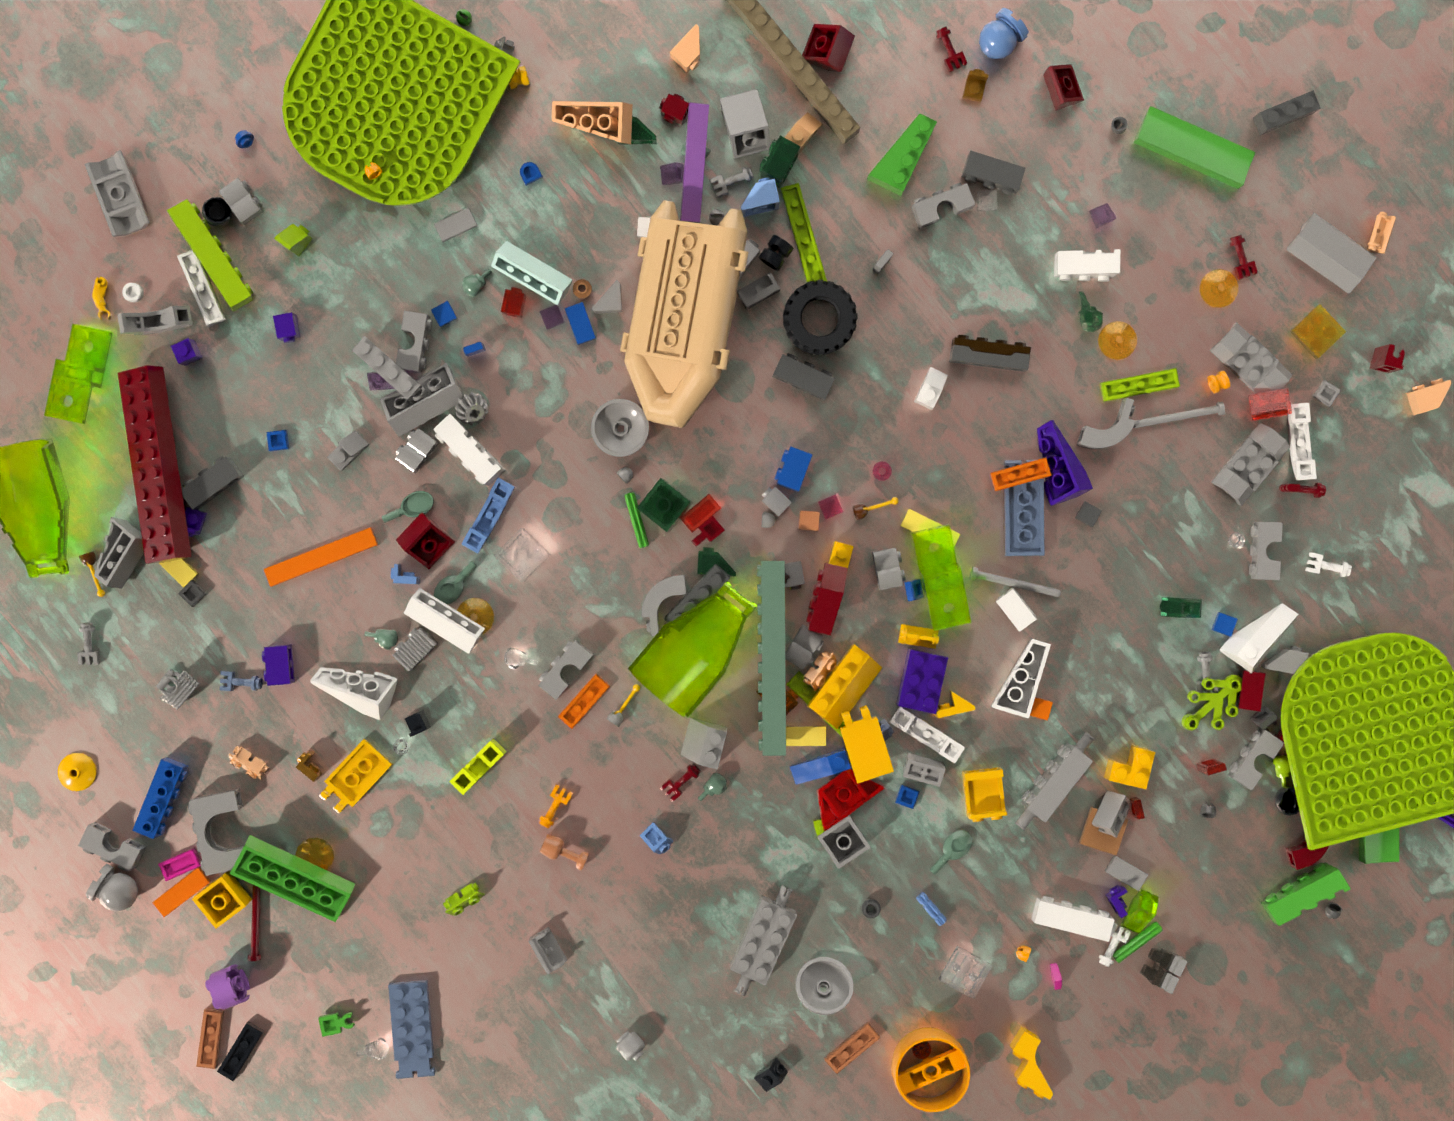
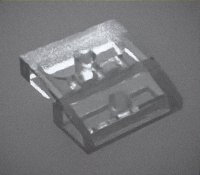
(965, 972)

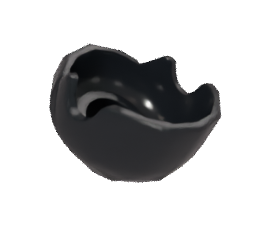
(216, 211)
(1286, 801)

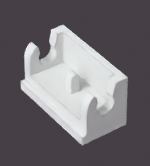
(1016, 609)

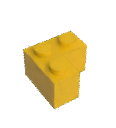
(1135, 771)

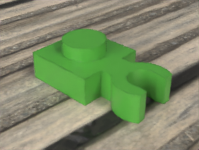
(333, 1023)

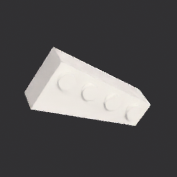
(469, 450)
(1022, 683)

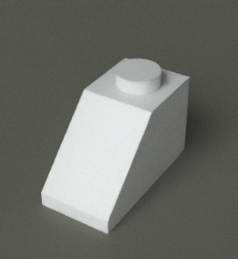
(931, 388)

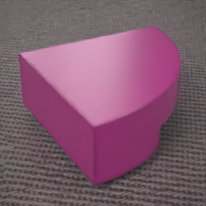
(1056, 976)

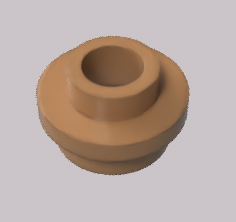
(582, 295)

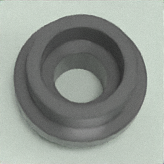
(871, 914)

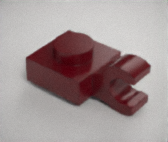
(709, 529)

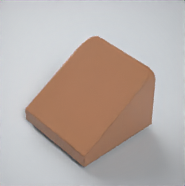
(809, 520)

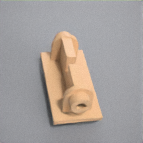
(1381, 233)
(816, 677)
(241, 759)

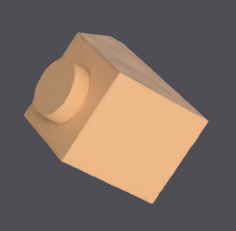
(687, 51)
(804, 130)

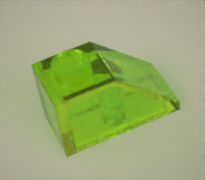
(1141, 911)

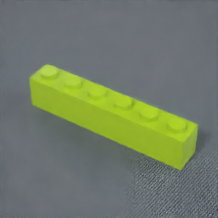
(210, 255)

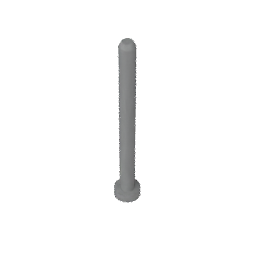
(1219, 408)
(1013, 582)

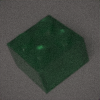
(780, 161)
(664, 505)

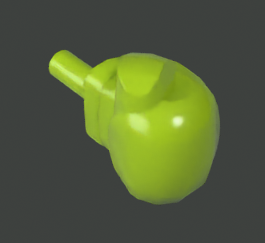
(1282, 768)

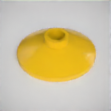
(85, 770)

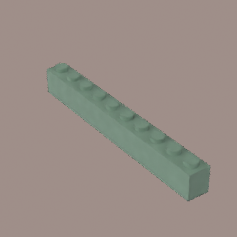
(773, 658)

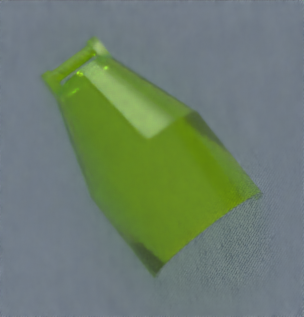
(35, 505)
(693, 651)

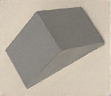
(611, 301)

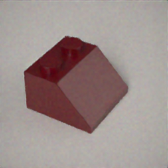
(828, 46)
(425, 541)

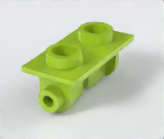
(470, 897)

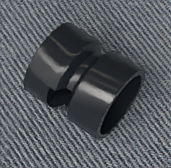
(773, 259)

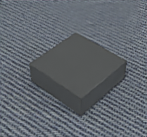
(1088, 514)
(192, 593)

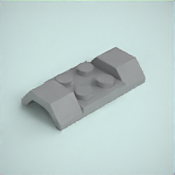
(118, 195)
(1251, 361)
(1251, 463)

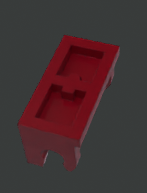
(1384, 360)
(1252, 690)

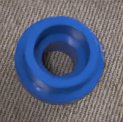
(244, 139)

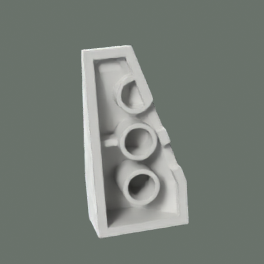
(1256, 639)
(361, 691)

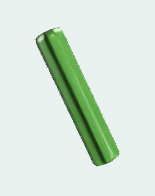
(636, 520)
(1137, 942)

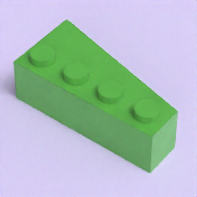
(900, 161)
(1304, 893)

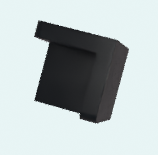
(417, 723)

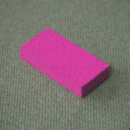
(180, 864)

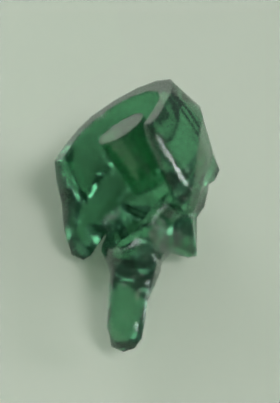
(1090, 318)

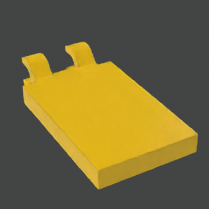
(865, 746)
(356, 775)

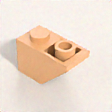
(1428, 398)

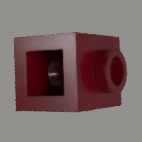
(674, 109)

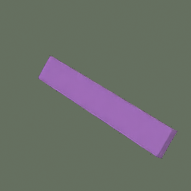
(694, 162)

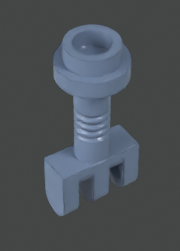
(254, 683)

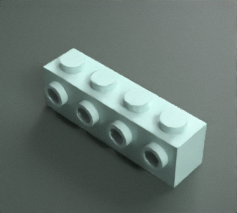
(531, 272)

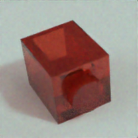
(513, 302)

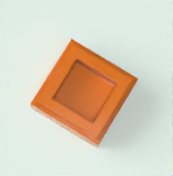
(1041, 708)

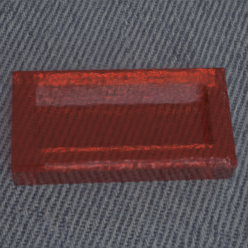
(700, 513)
(1211, 766)

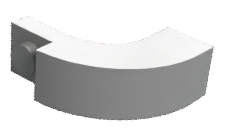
(155, 322)
(1097, 439)
(667, 587)

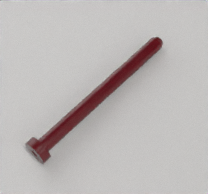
(254, 956)

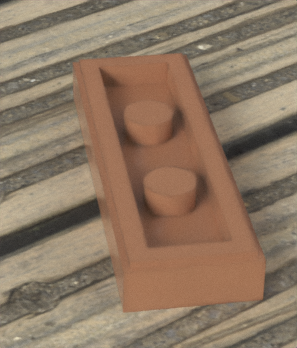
(210, 1038)
(852, 1047)

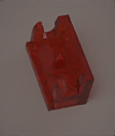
(1270, 404)

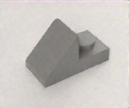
(347, 450)

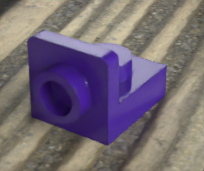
(195, 521)
(1117, 903)

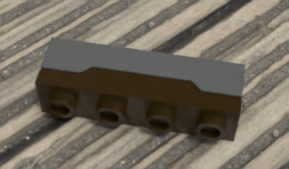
(990, 354)

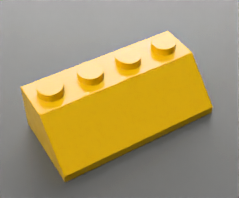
(844, 686)

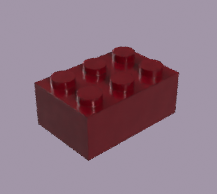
(827, 598)

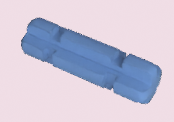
(930, 907)

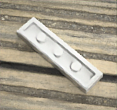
(201, 288)

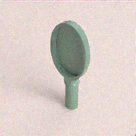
(412, 506)
(451, 587)
(954, 848)

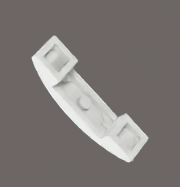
(1299, 442)
(927, 734)

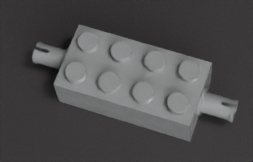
(1056, 781)
(763, 940)

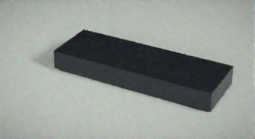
(240, 1051)

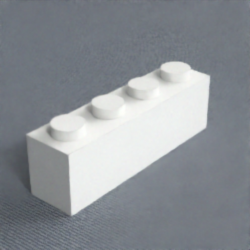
(444, 620)
(1073, 919)

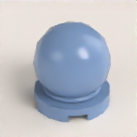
(1001, 35)

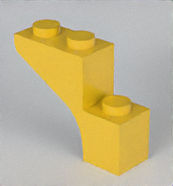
(1028, 1074)

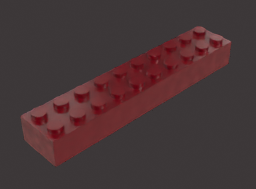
(154, 464)

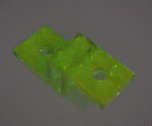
(78, 374)
(941, 577)

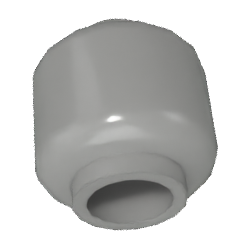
(630, 1046)

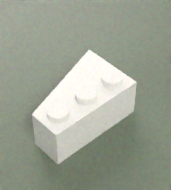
(1087, 265)

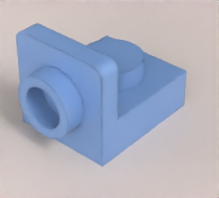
(407, 578)
(656, 839)

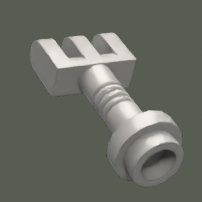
(723, 184)
(87, 628)
(1204, 658)

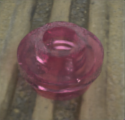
(886, 466)

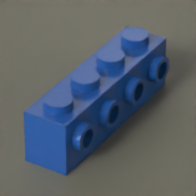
(160, 798)

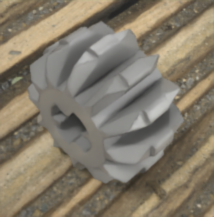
(471, 408)

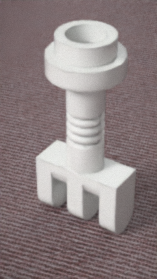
(1343, 569)
(1117, 936)

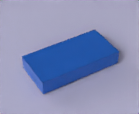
(580, 323)

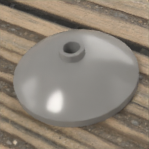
(612, 415)
(824, 973)

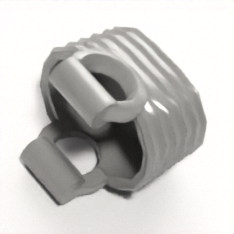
(177, 694)

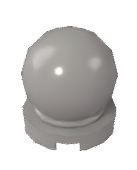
(114, 891)

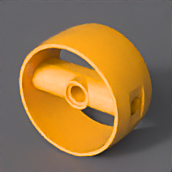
(944, 1064)

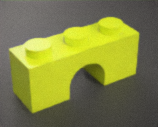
(478, 766)

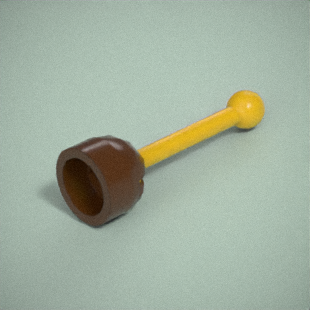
(861, 511)
(89, 560)

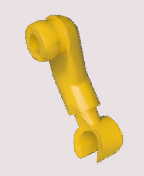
(98, 295)

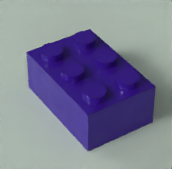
(922, 681)

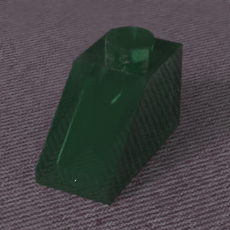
(640, 134)
(708, 558)
(1181, 607)

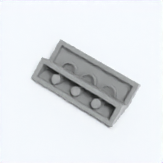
(1331, 253)

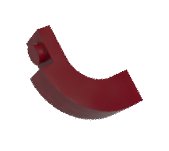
(1302, 857)

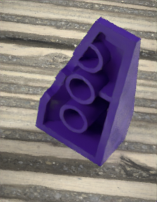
(1068, 474)

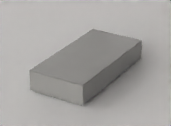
(455, 225)
(881, 263)
(1126, 873)

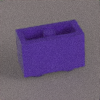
(278, 665)

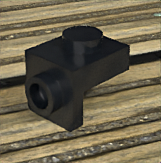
(771, 1075)

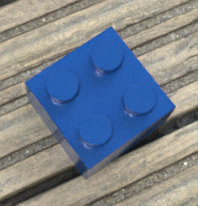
(793, 469)

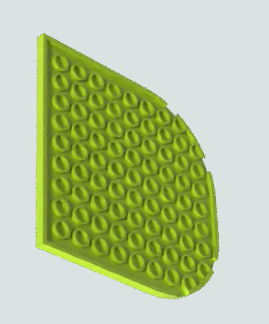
(395, 92)
(1370, 737)

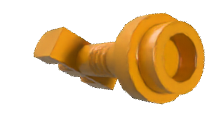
(558, 798)

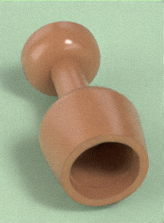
(553, 847)

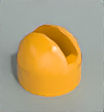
(373, 171)
(1023, 953)

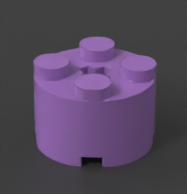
(228, 987)

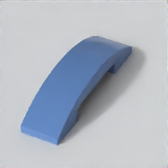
(488, 515)

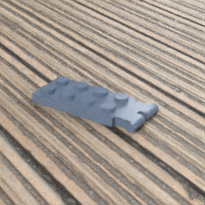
(1024, 517)
(411, 1028)

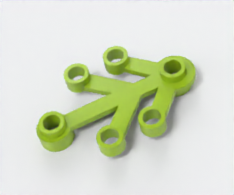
(1215, 701)

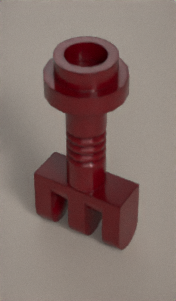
(953, 57)
(1244, 264)
(1317, 490)
(693, 771)

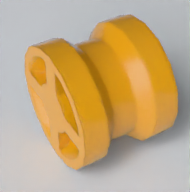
(1218, 381)

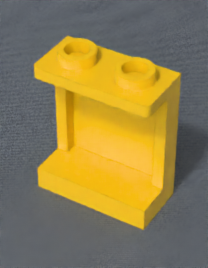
(984, 794)

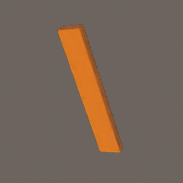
(321, 557)

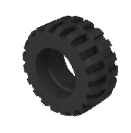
(846, 317)

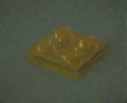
(1317, 331)

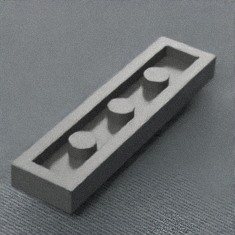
(705, 587)

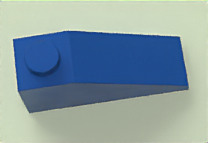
(820, 766)

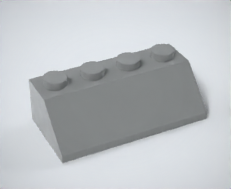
(438, 394)

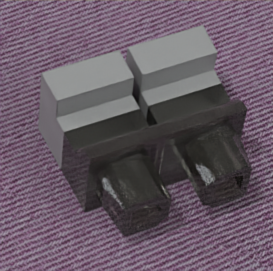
(1158, 975)

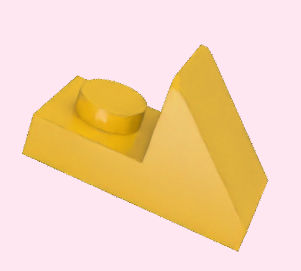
(959, 706)

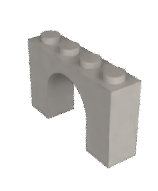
(204, 809)

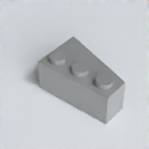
(120, 554)

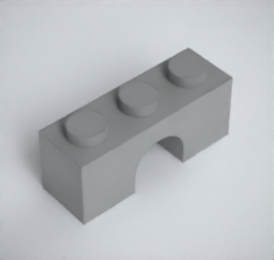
(958, 198)
(413, 358)
(1264, 534)
(553, 681)
(1261, 743)
(96, 841)

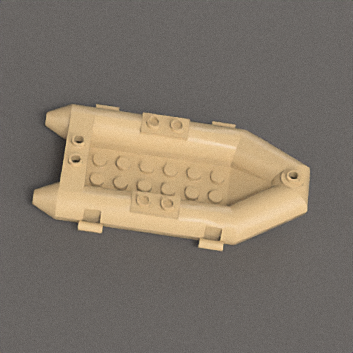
(683, 312)

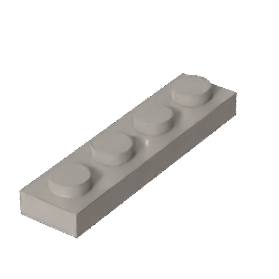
(387, 368)

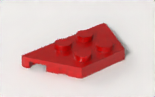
(843, 796)

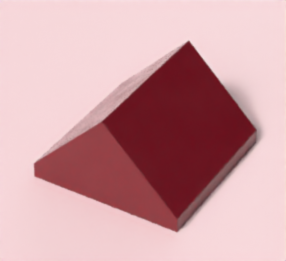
(1063, 86)

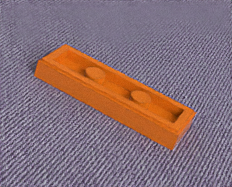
(1020, 474)
(584, 701)
(181, 892)

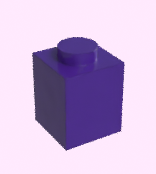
(286, 327)
(186, 352)

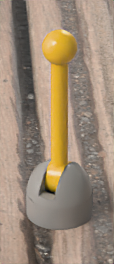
(616, 716)

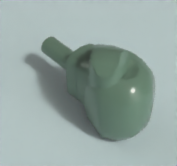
(474, 283)
(385, 638)
(714, 785)

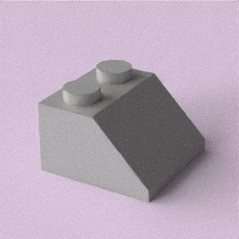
(843, 841)

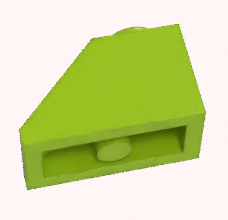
(294, 238)

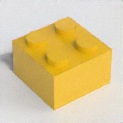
(222, 899)

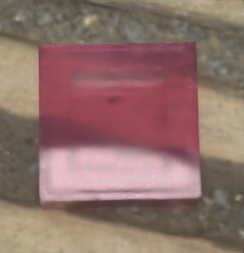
(830, 506)

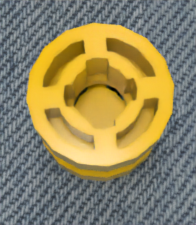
(520, 78)

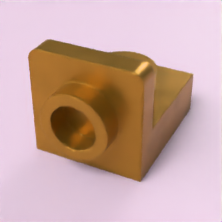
(975, 85)
(308, 769)

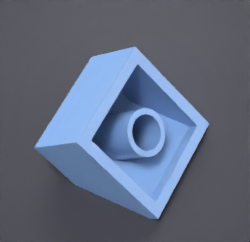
(761, 198)

